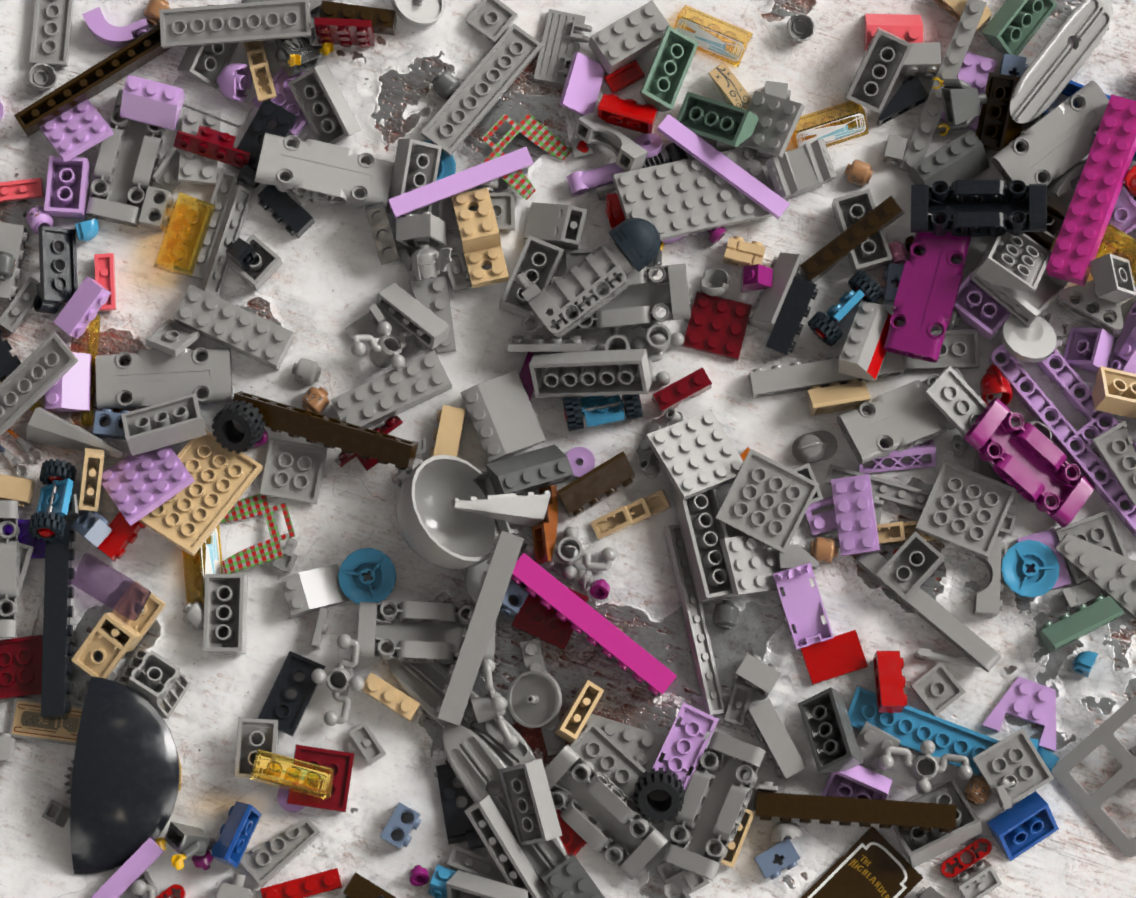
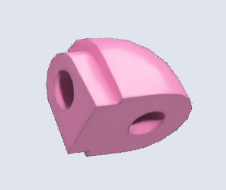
(898, 252)

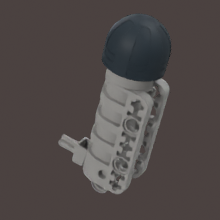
(635, 242)

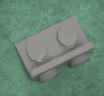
(167, 173)
(977, 880)

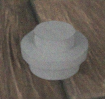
(586, 579)

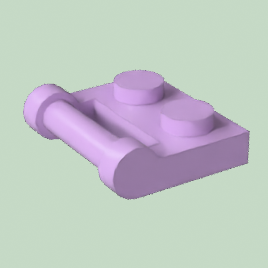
(821, 522)

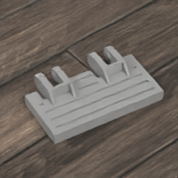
(558, 46)

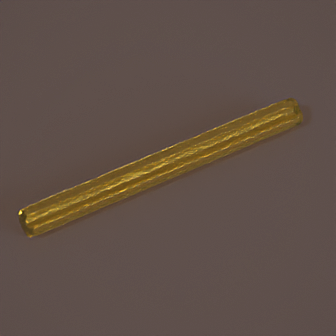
(92, 348)

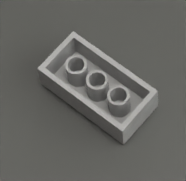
(629, 37)
(875, 250)
(539, 264)

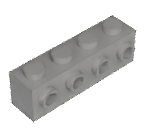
(413, 316)
(776, 738)

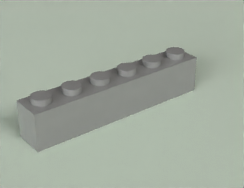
(504, 848)

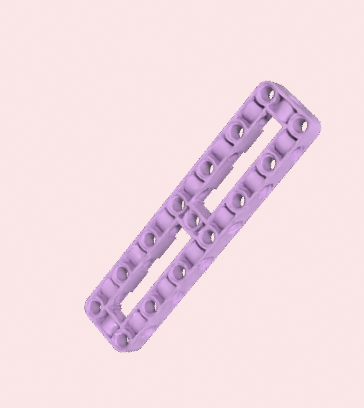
(1062, 431)

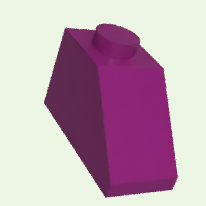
(756, 278)

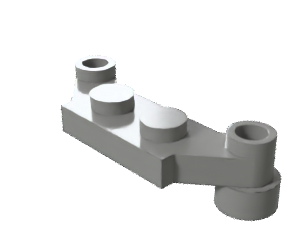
(644, 450)

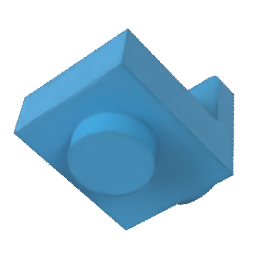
(438, 882)

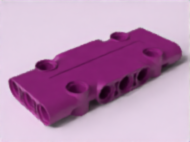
(927, 295)
(1029, 462)

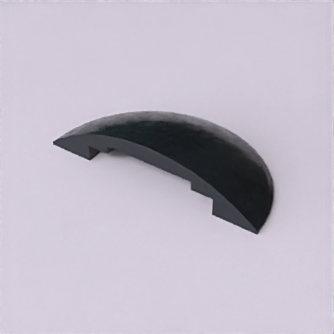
(120, 777)

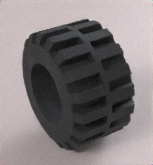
(227, 432)
(659, 809)

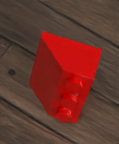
(627, 113)

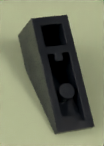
(906, 98)

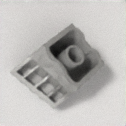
(801, 170)
(155, 680)

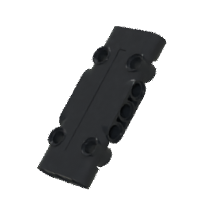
(978, 208)

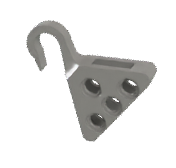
(1088, 300)

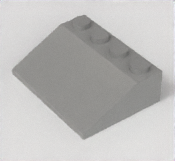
(1014, 262)
(503, 416)
(925, 845)

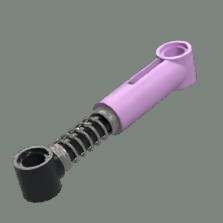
(582, 182)

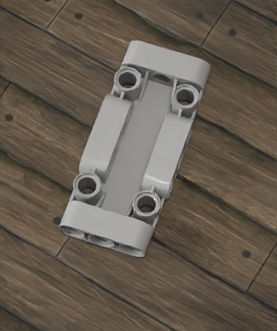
(1055, 139)
(124, 169)
(324, 171)
(642, 299)
(161, 377)
(895, 419)
(9, 567)
(414, 631)
(713, 805)
(602, 813)

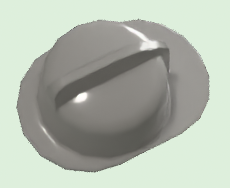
(814, 447)

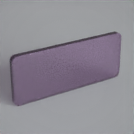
(110, 587)

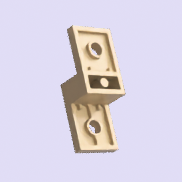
(480, 238)
(114, 637)

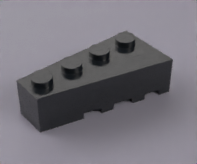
(791, 315)

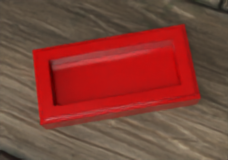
(624, 77)

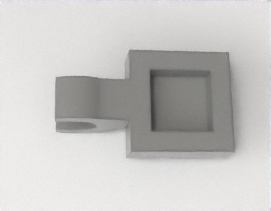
(287, 562)

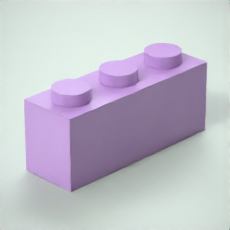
(82, 307)

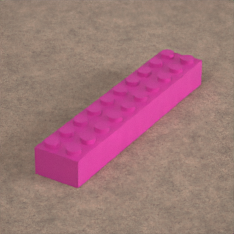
(1095, 193)
(592, 624)

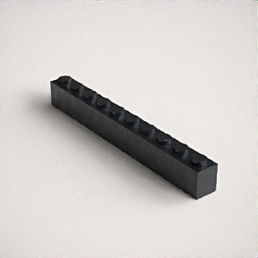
(57, 627)

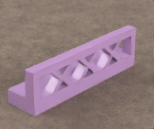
(919, 450)

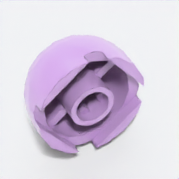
(234, 81)

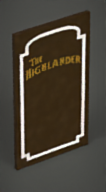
(867, 871)

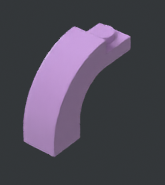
(113, 35)

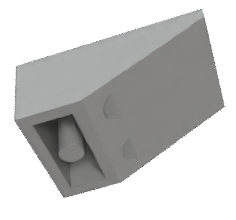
(556, 224)

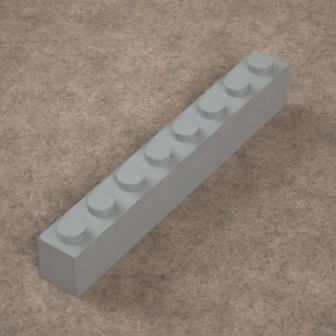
(816, 372)

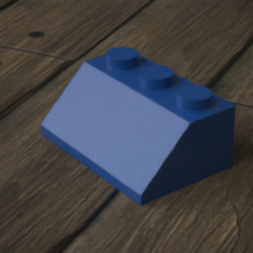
(1023, 825)
(236, 834)

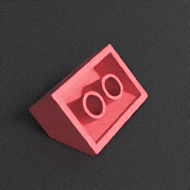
(902, 25)

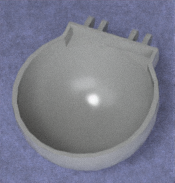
(436, 529)

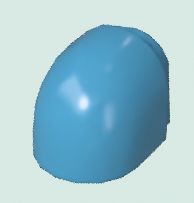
(87, 230)
(1084, 662)
(1048, 758)

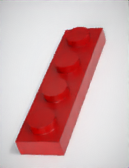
(305, 886)

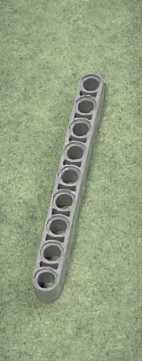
(937, 617)

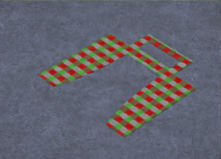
(536, 133)
(263, 551)

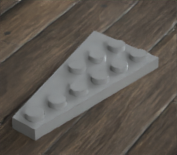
(1105, 568)

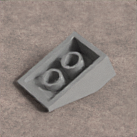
(910, 566)
(312, 590)
(251, 736)

